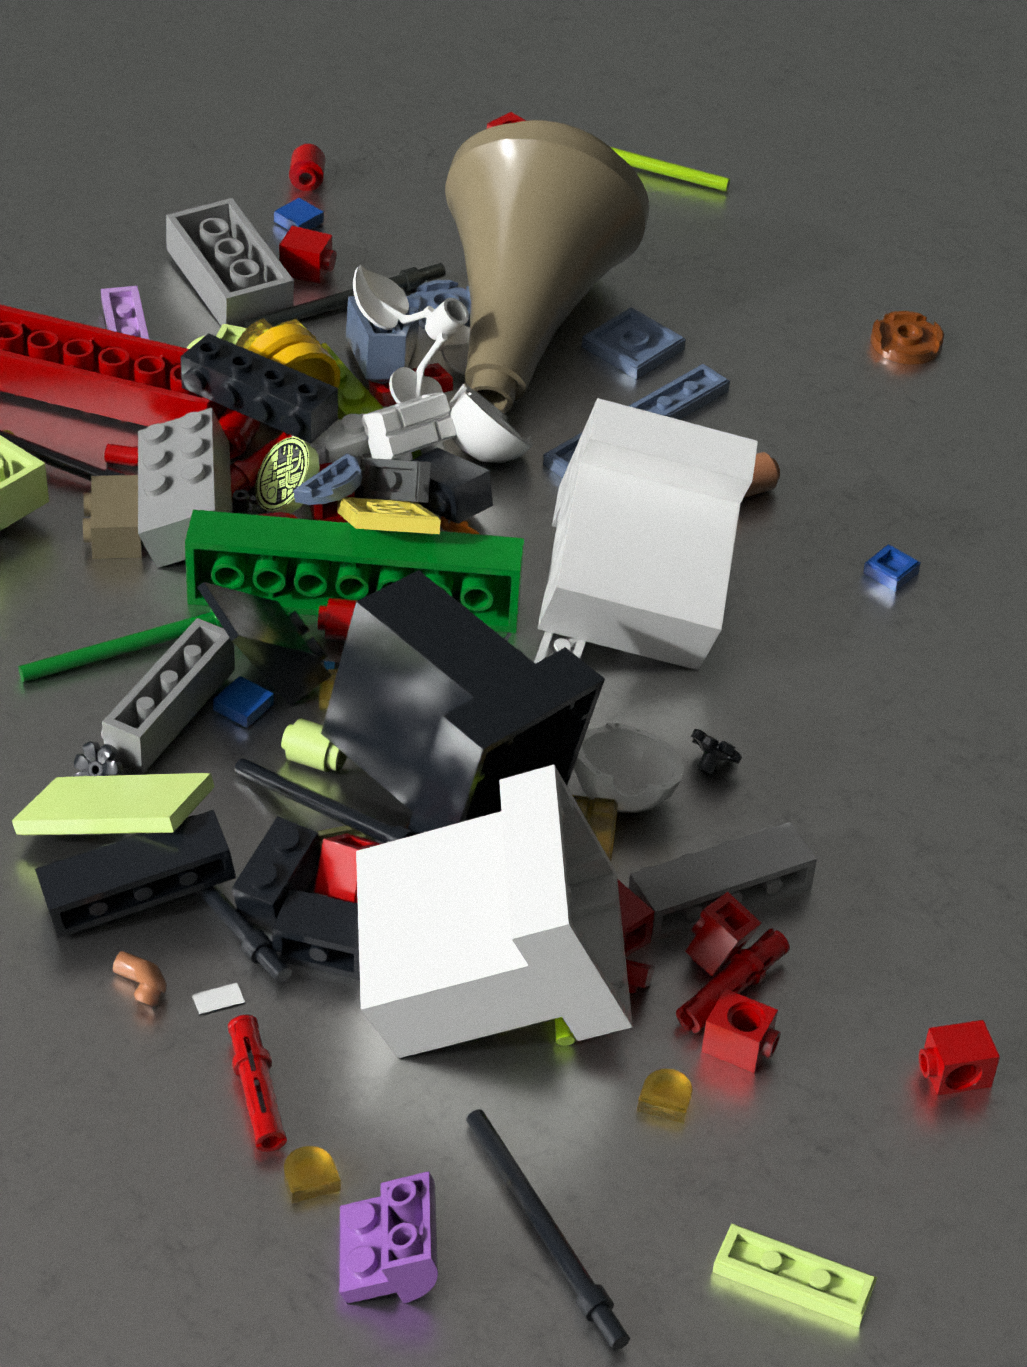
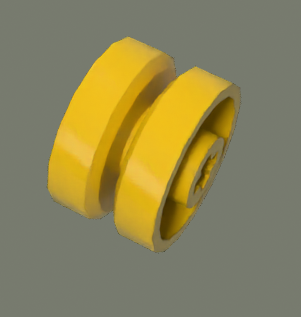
(298, 350)

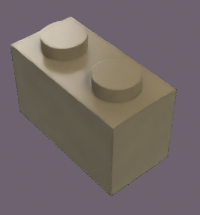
(113, 517)

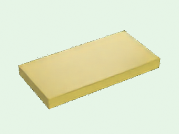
(388, 515)

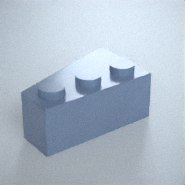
(377, 349)

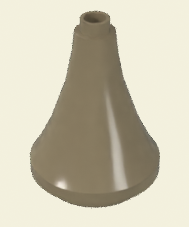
(538, 227)

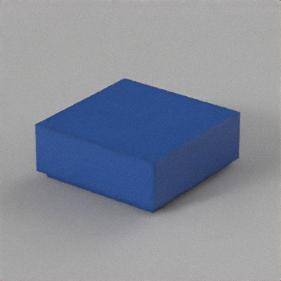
(299, 214)
(891, 568)
(243, 701)

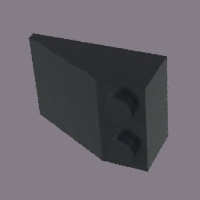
(270, 640)

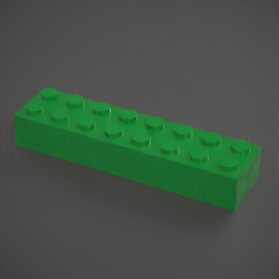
(317, 560)

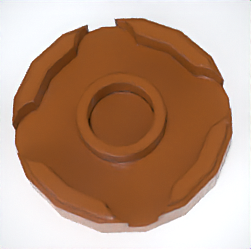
(907, 338)

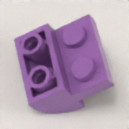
(390, 1241)

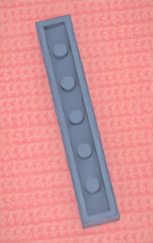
(672, 400)

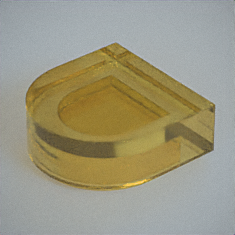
(666, 1095)
(310, 1174)

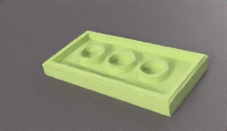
(114, 804)

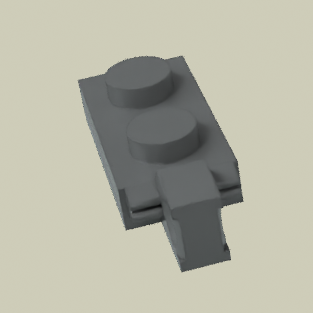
(396, 480)

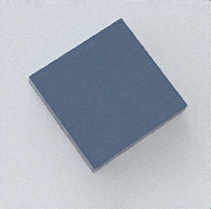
(633, 343)

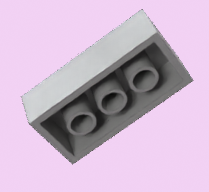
(228, 262)
(180, 470)

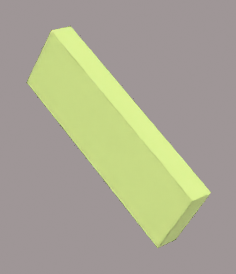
(795, 1275)

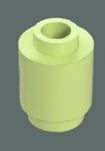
(310, 748)

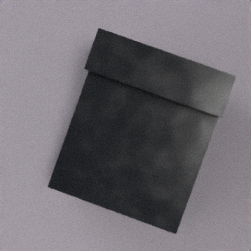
(449, 705)

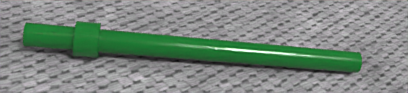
(110, 648)

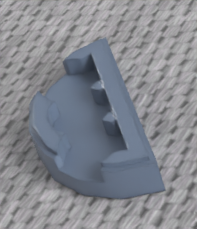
(331, 483)

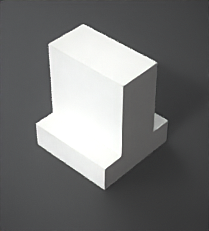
(646, 534)
(493, 925)

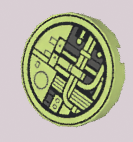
(284, 470)

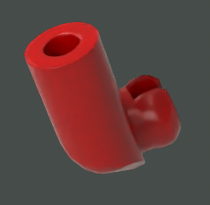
(121, 455)

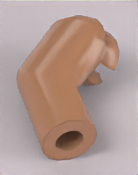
(143, 972)

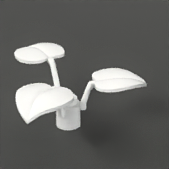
(387, 304)

